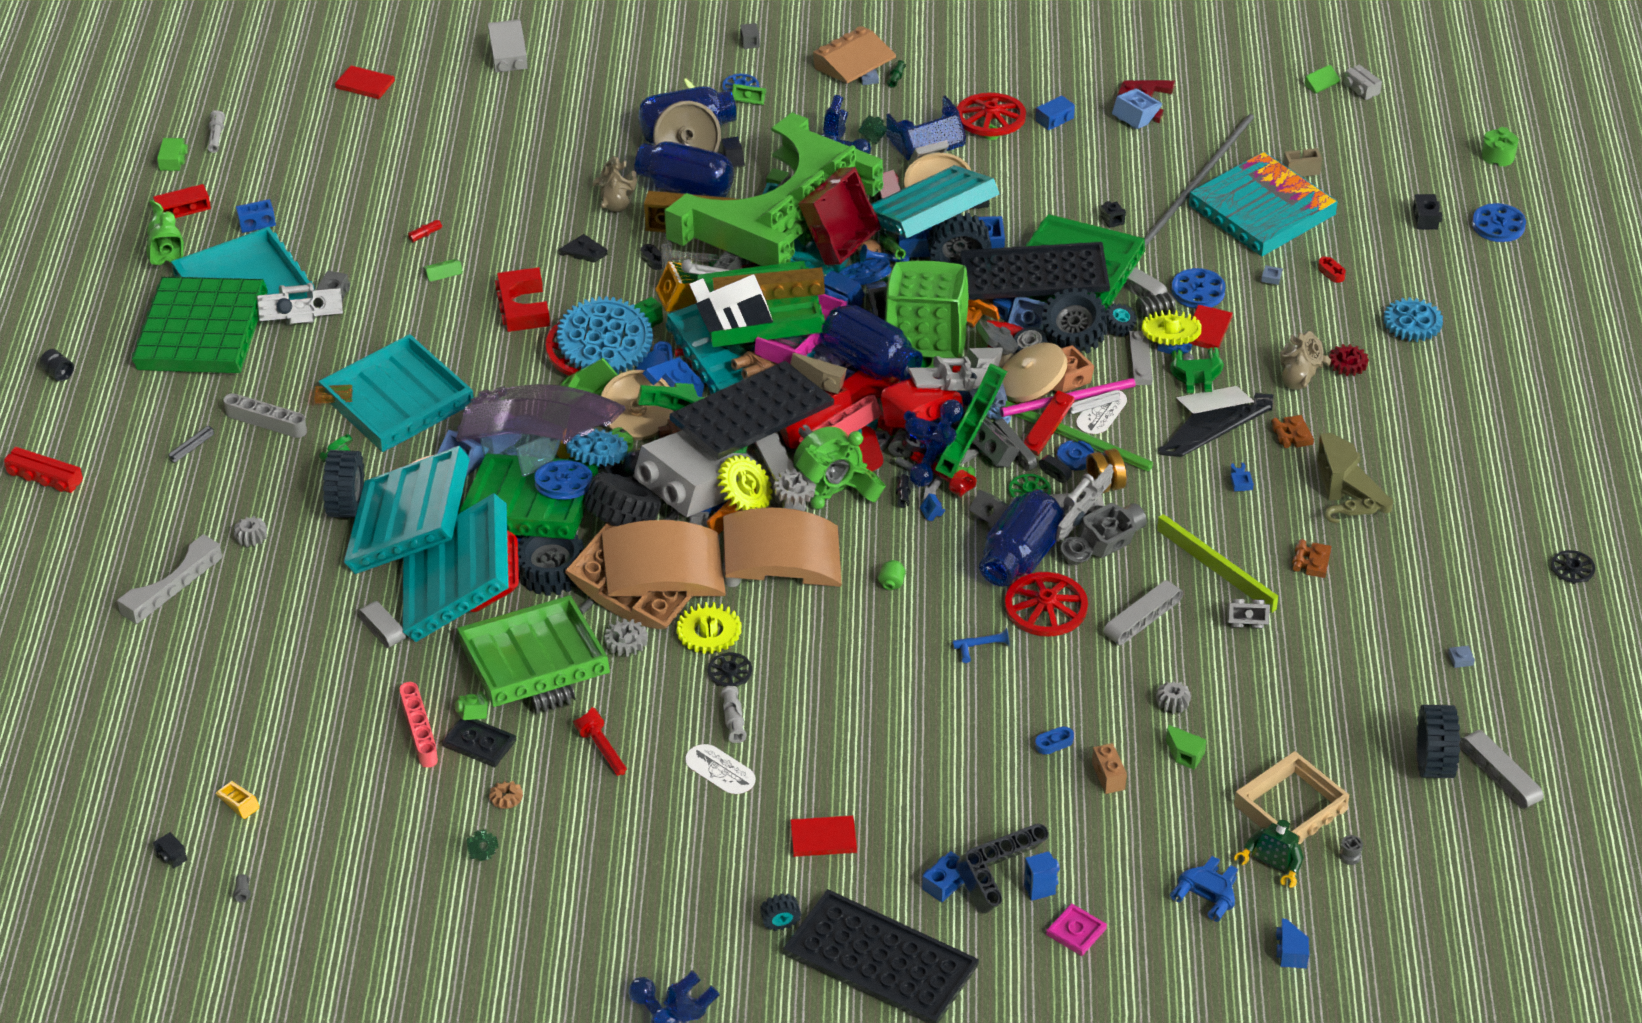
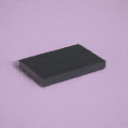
(479, 741)

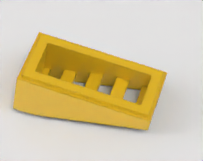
(239, 801)

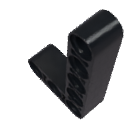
(977, 868)

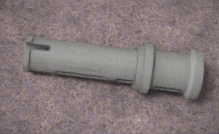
(216, 126)

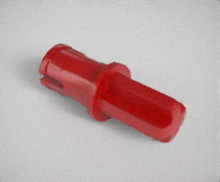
(424, 231)

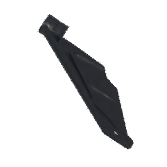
(1211, 424)

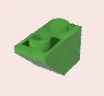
(1185, 747)

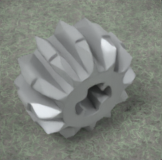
(250, 531)
(1173, 697)

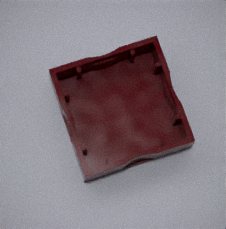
(839, 215)

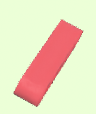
(854, 417)
(418, 724)

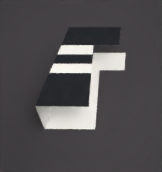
(732, 305)

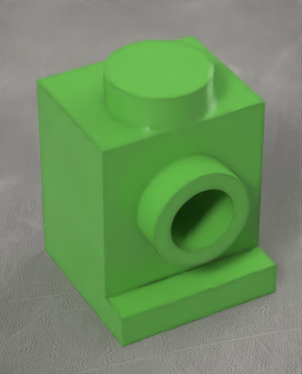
(472, 706)

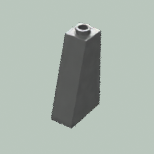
(877, 297)

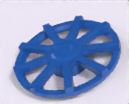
(741, 81)

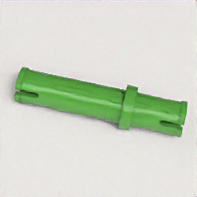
(890, 244)

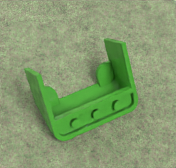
(591, 378)

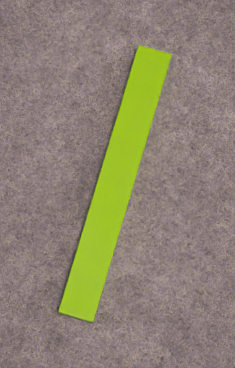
(1216, 562)

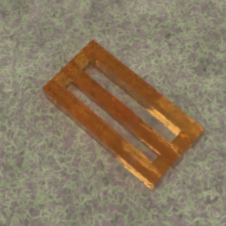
(343, 391)

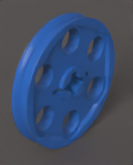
(1495, 226)
(868, 271)
(1196, 283)
(563, 479)

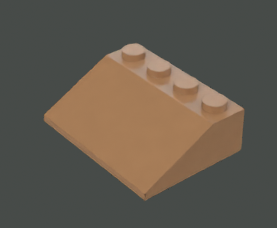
(852, 55)

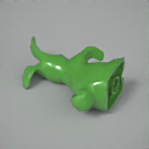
(164, 237)

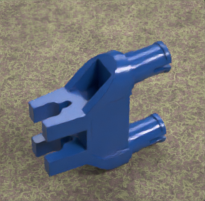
(1209, 885)

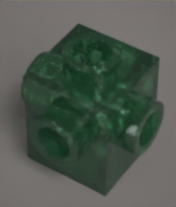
(873, 129)
(474, 841)

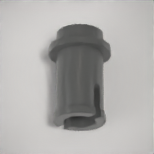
(242, 890)

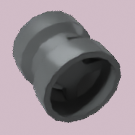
(1351, 849)

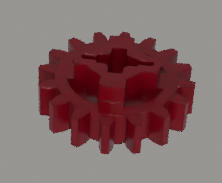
(1348, 360)

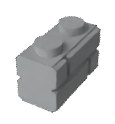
(1362, 82)

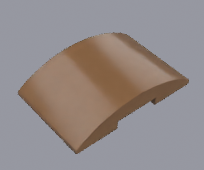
(781, 545)
(662, 558)
(653, 611)

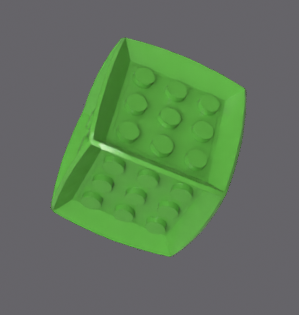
(929, 306)

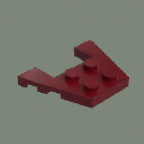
(1149, 87)

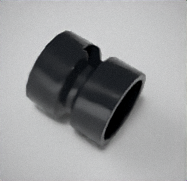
(56, 365)

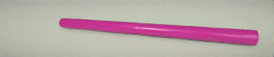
(1080, 394)

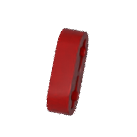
(1331, 269)

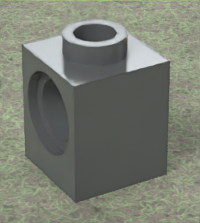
(749, 36)

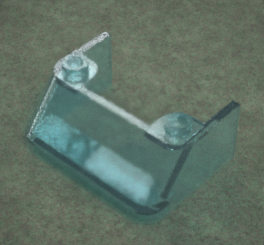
(531, 449)

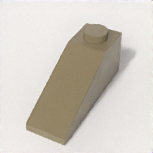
(823, 374)

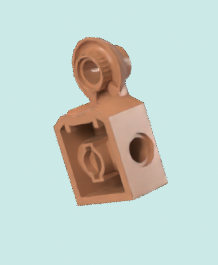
(1078, 371)

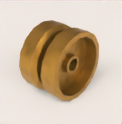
(1098, 462)

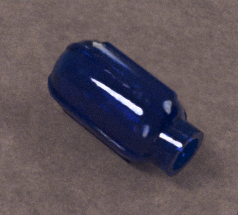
(720, 103)
(685, 169)
(869, 343)
(1021, 537)

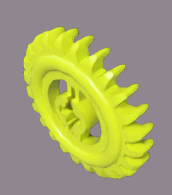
(1168, 328)
(742, 490)
(730, 623)

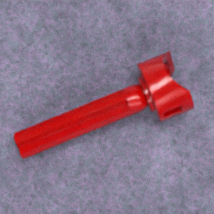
(959, 484)
(591, 725)

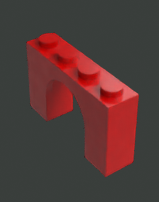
(519, 315)
(864, 385)

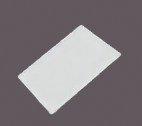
(1214, 400)

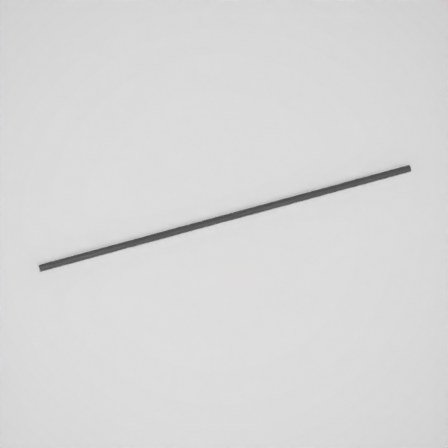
(1198, 179)

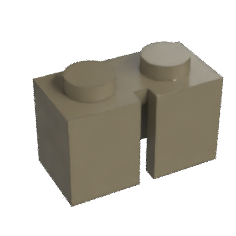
(1308, 165)

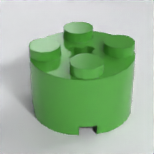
(1499, 147)

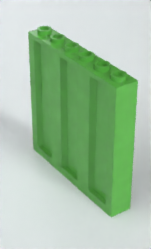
(533, 650)

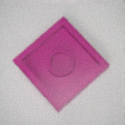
(1076, 929)

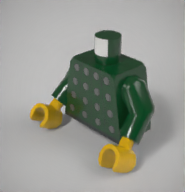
(1276, 848)

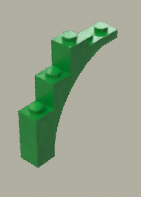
(671, 398)
(972, 421)

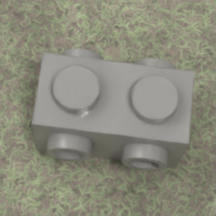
(1248, 613)

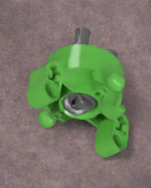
(833, 463)

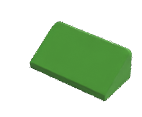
(1321, 79)
(749, 94)
(443, 269)

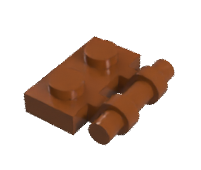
(1297, 431)
(1318, 558)

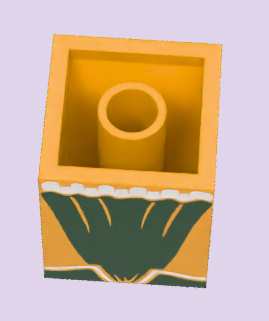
(675, 287)

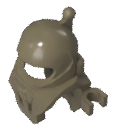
(614, 187)
(1302, 362)

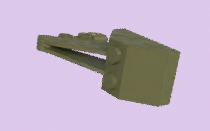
(1342, 475)

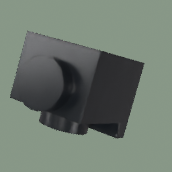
(1110, 210)
(170, 850)

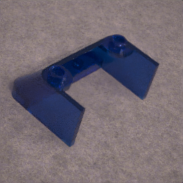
(908, 136)

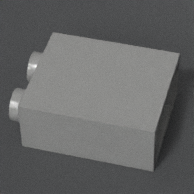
(682, 473)

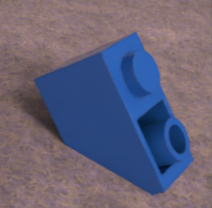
(1293, 945)

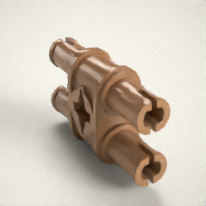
(753, 361)

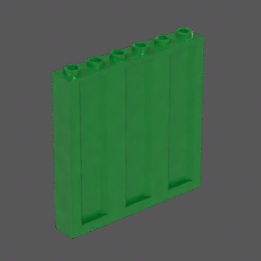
(1120, 249)
(790, 315)
(527, 509)

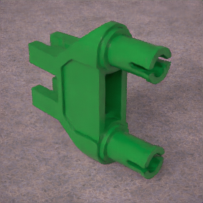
(1197, 370)

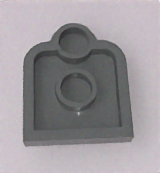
(997, 337)

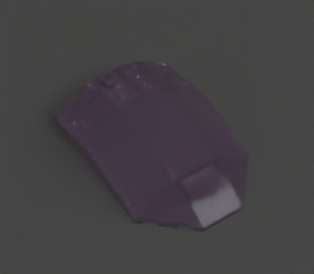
(537, 410)

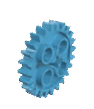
(1413, 319)
(598, 448)

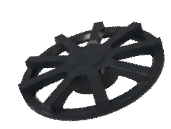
(1573, 566)
(729, 669)

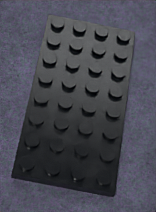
(1035, 270)
(751, 409)
(881, 957)

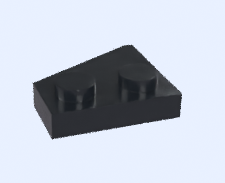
(584, 248)

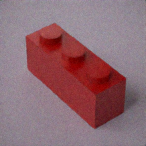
(185, 201)

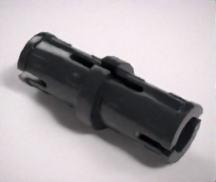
(903, 490)

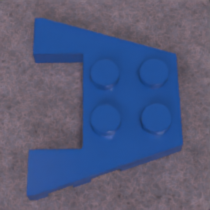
(674, 372)

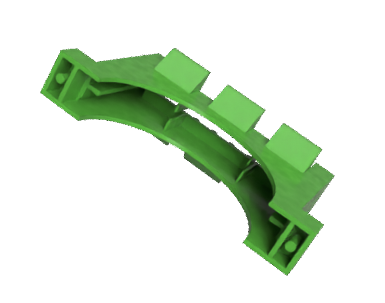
(768, 224)

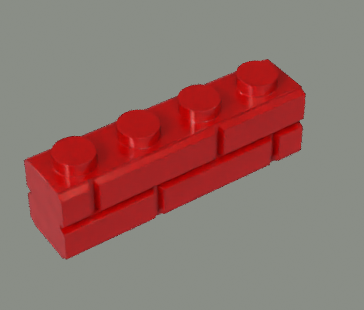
(43, 470)

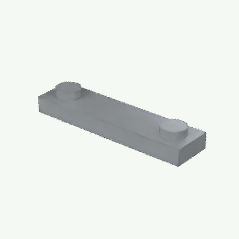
(1140, 358)

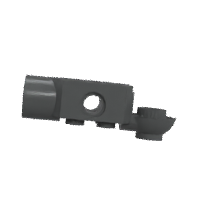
(1104, 532)

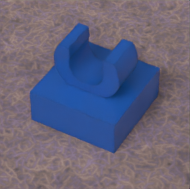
(932, 507)

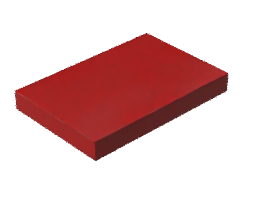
(364, 82)
(1213, 326)
(823, 836)

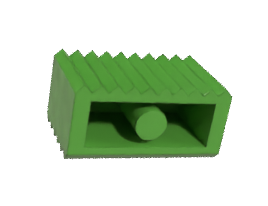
(172, 154)

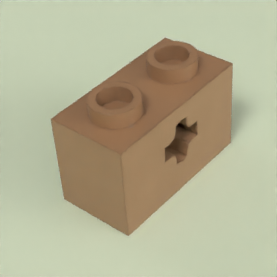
(1109, 768)

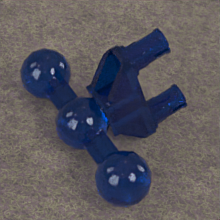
(835, 127)
(934, 436)
(678, 1002)

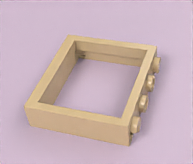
(1292, 763)

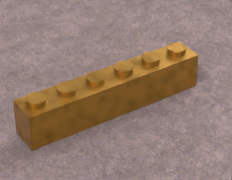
(782, 283)

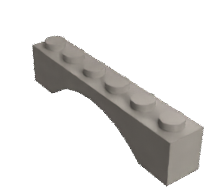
(143, 601)

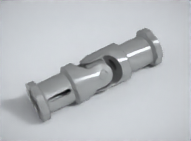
(733, 714)

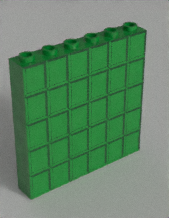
(199, 325)

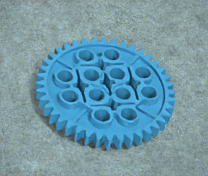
(606, 325)

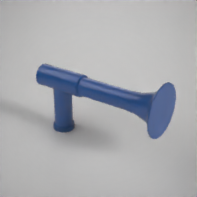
(865, 254)
(970, 642)

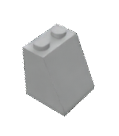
(507, 45)

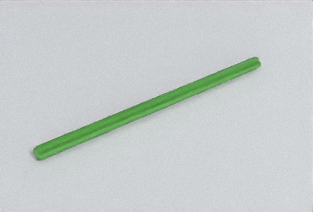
(1094, 442)

